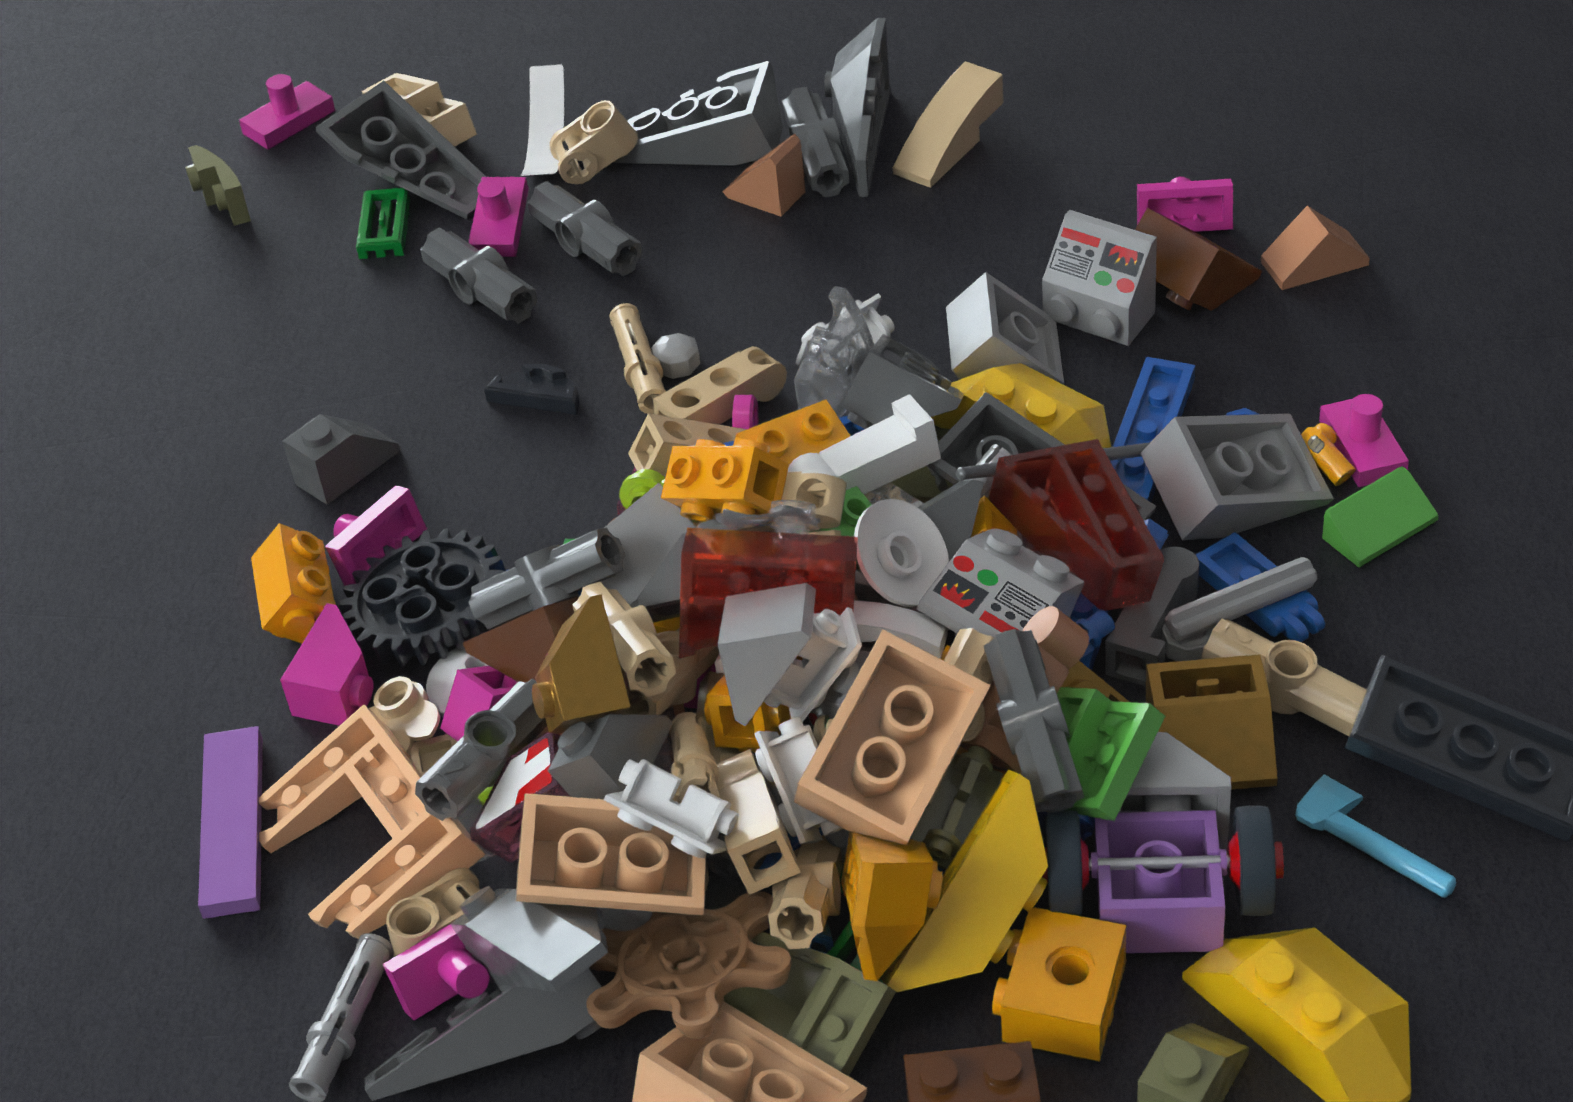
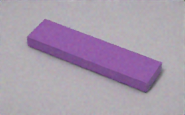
(231, 823)

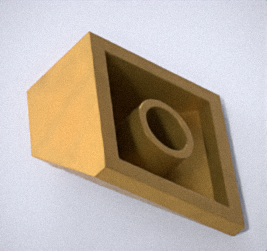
(580, 672)

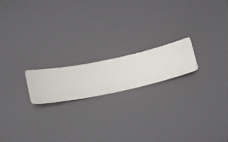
(545, 118)

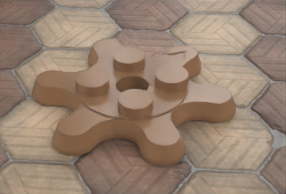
(695, 992)

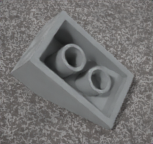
(1233, 473)

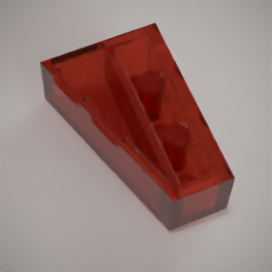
(1081, 514)
(740, 562)

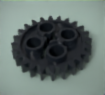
(418, 596)

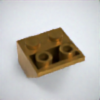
(1219, 713)

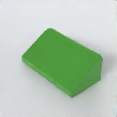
(1378, 517)

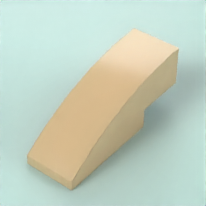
(445, 115)
(950, 124)

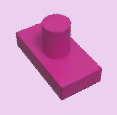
(288, 111)
(1194, 204)
(499, 214)
(1364, 437)
(380, 525)
(435, 973)

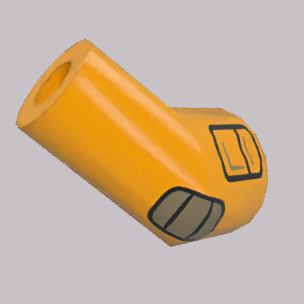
(1327, 457)

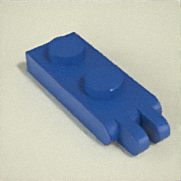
(1236, 560)

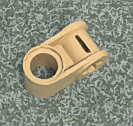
(593, 138)
(429, 909)

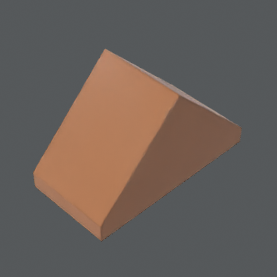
(773, 180)
(1312, 251)

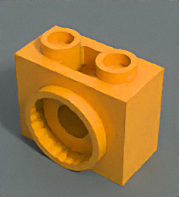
(1044, 958)

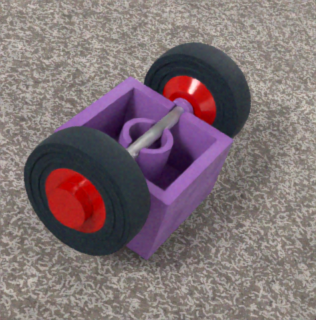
(1164, 873)

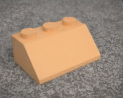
(890, 741)
(589, 857)
(738, 1065)

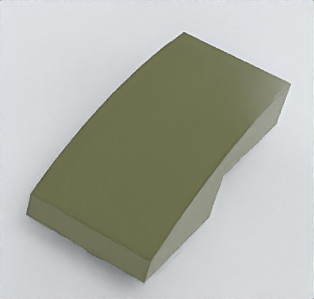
(217, 183)

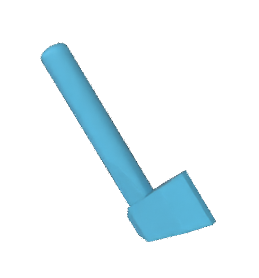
(1326, 809)

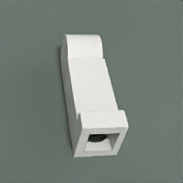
(879, 452)

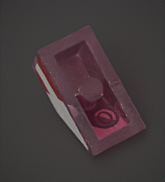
(501, 816)

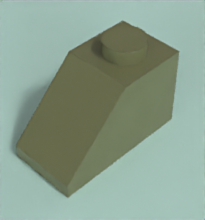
(1191, 1067)

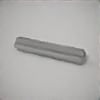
(1241, 598)

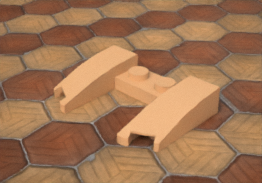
(368, 763)

